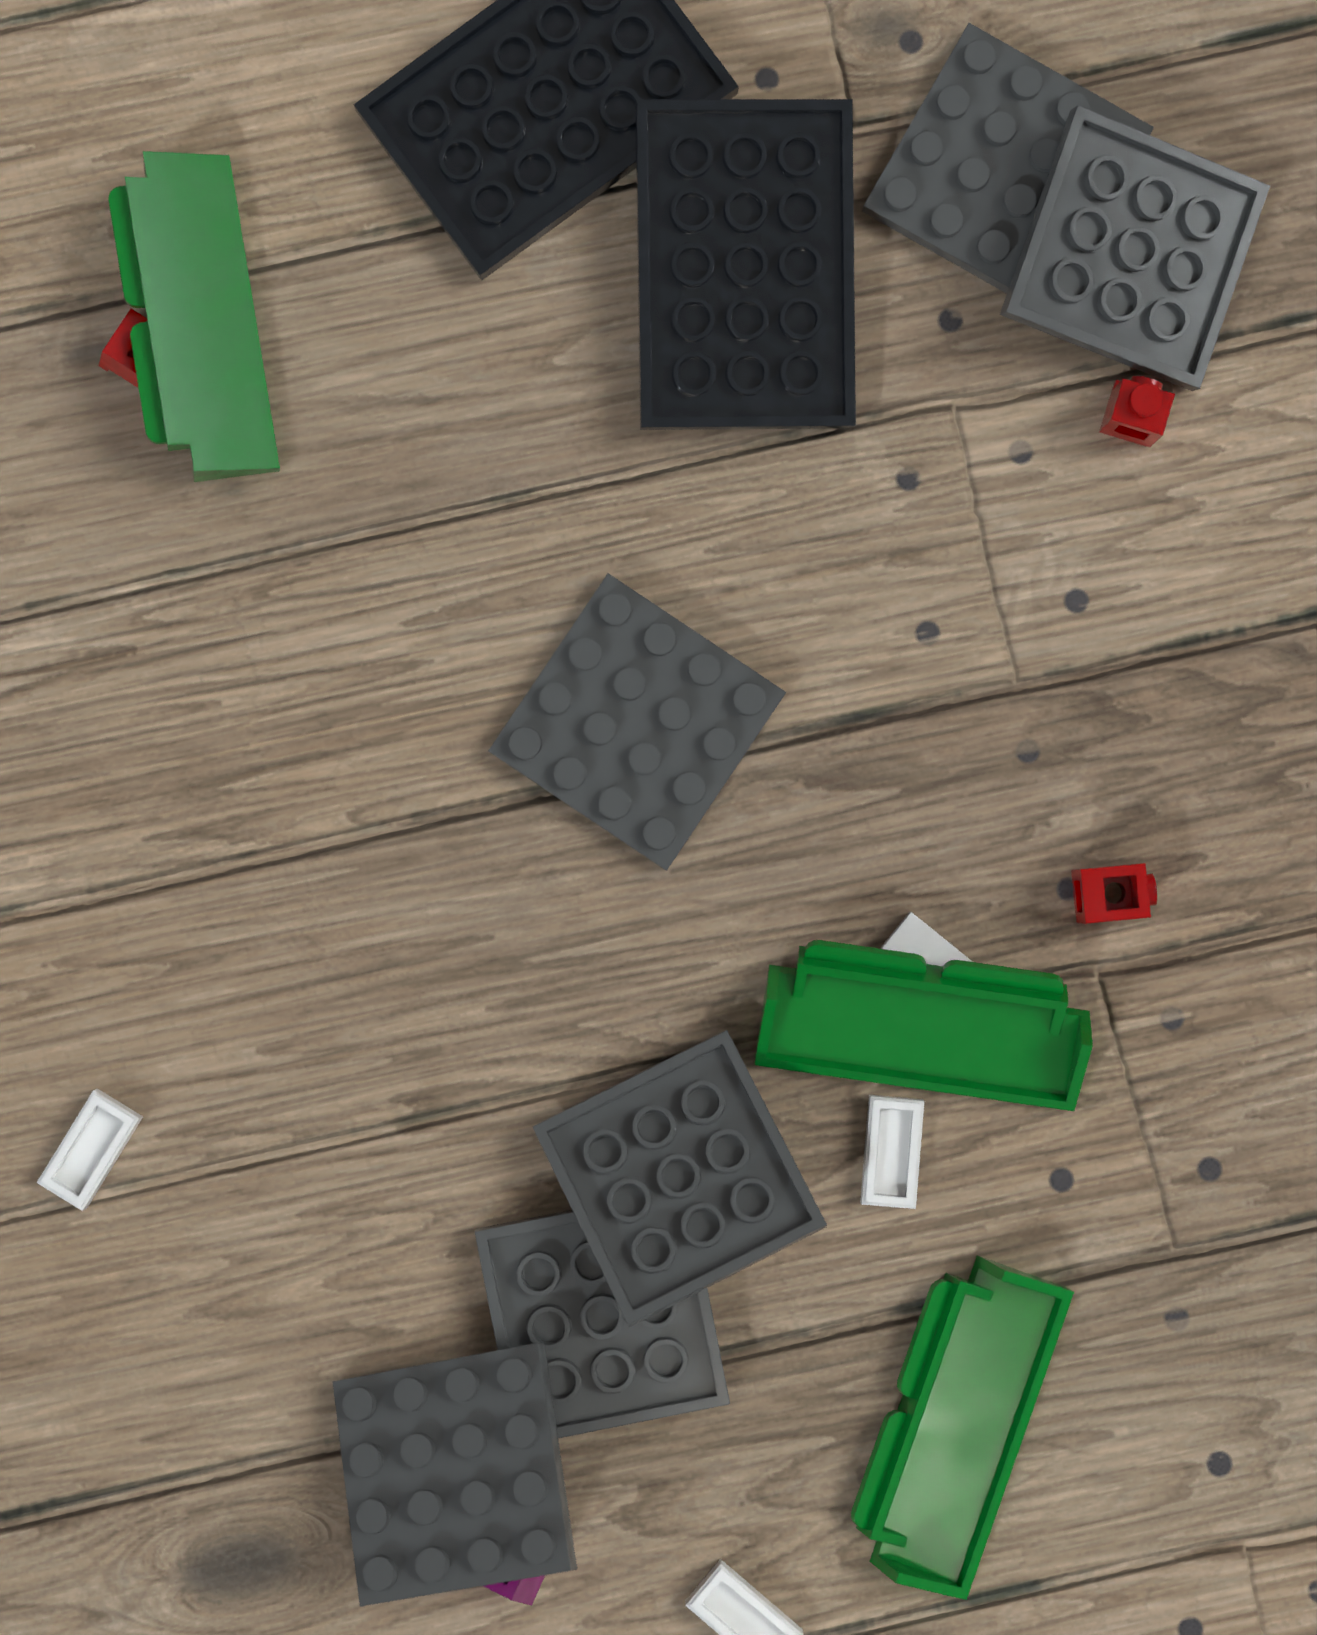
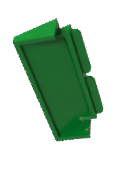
(201, 341)
(925, 1025)
(958, 1424)

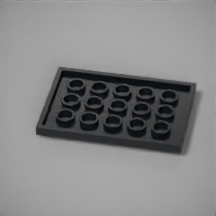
(534, 112)
(745, 263)

